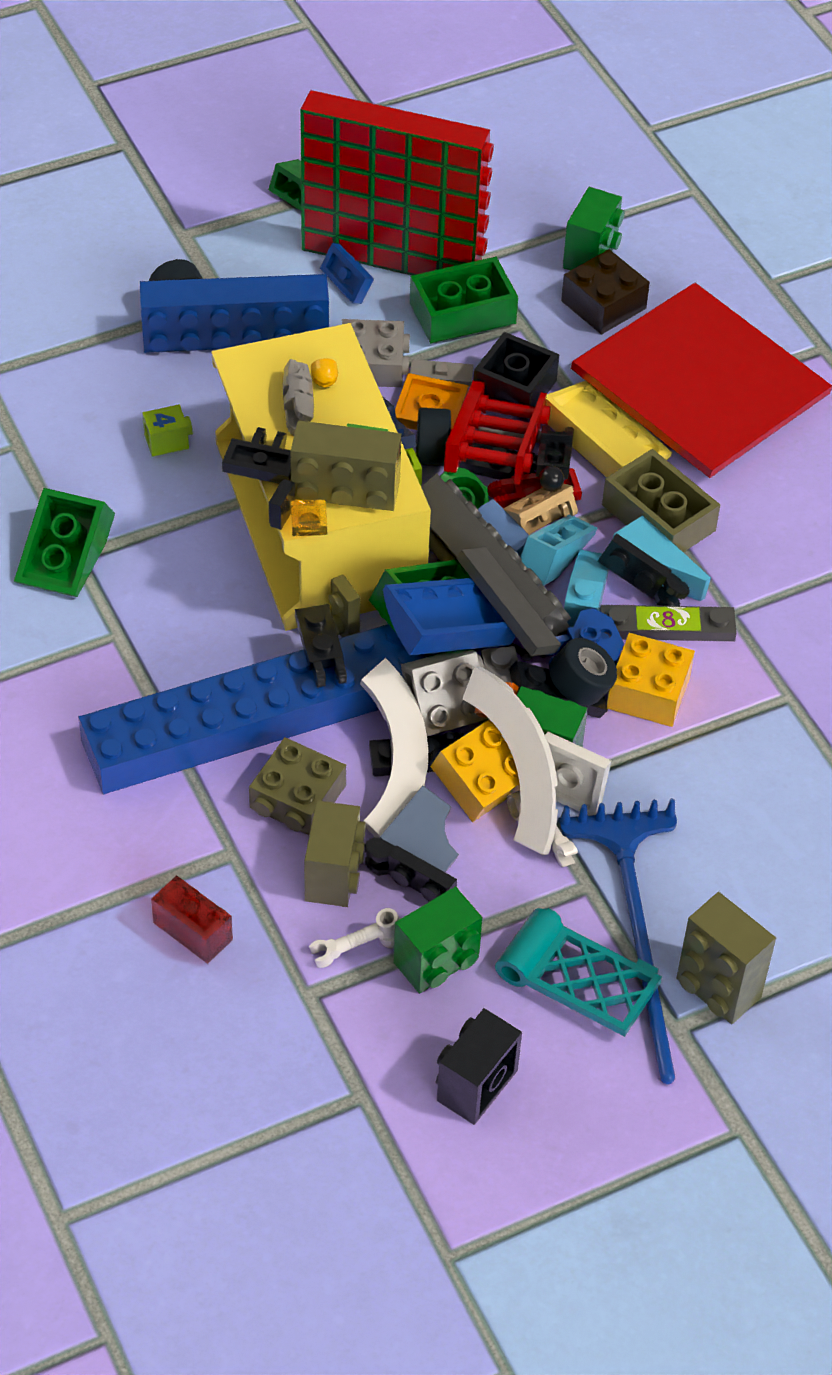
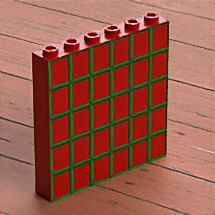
(392, 185)

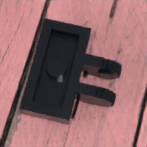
(259, 460)

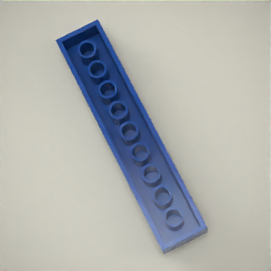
(231, 712)

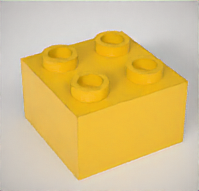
(651, 679)
(478, 770)

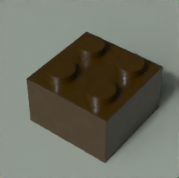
(605, 291)

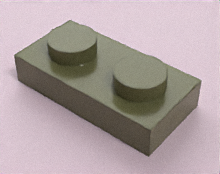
(344, 607)

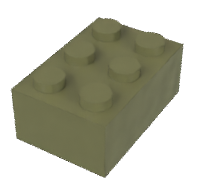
(346, 465)
(664, 497)
(725, 958)

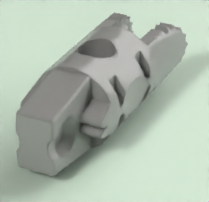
(297, 394)

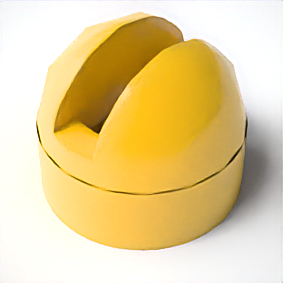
(324, 372)

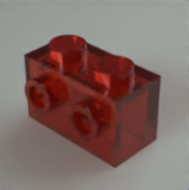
(192, 919)

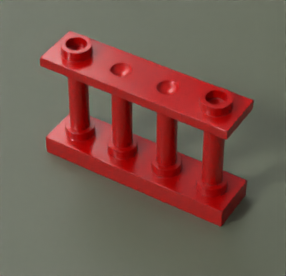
(472, 417)

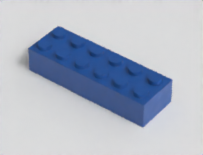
(230, 310)

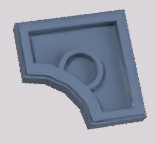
(422, 830)

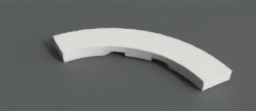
(407, 742)
(530, 755)

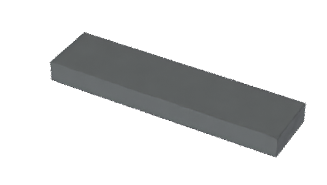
(508, 601)

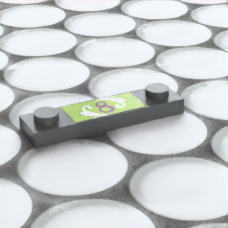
(674, 622)

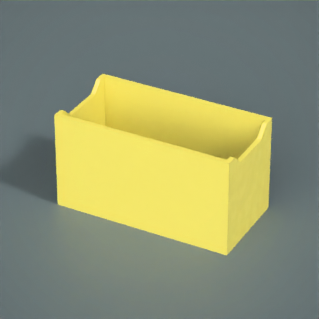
(358, 539)

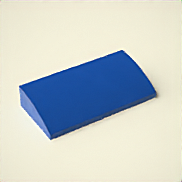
(444, 616)

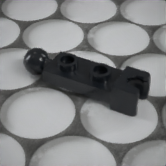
(554, 457)

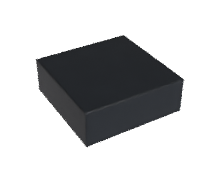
(281, 504)

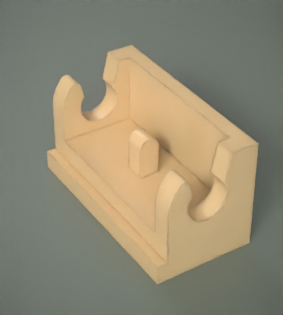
(543, 508)

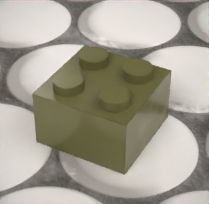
(334, 854)

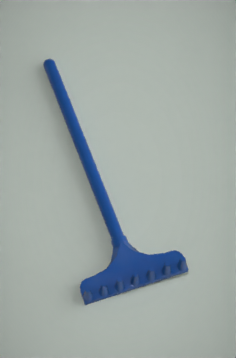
(622, 835)

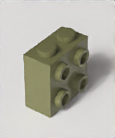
(293, 784)

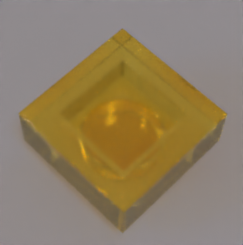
(308, 517)

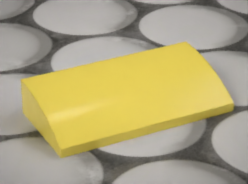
(601, 428)

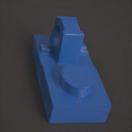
(346, 273)

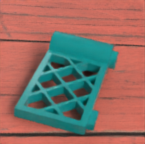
(541, 941)

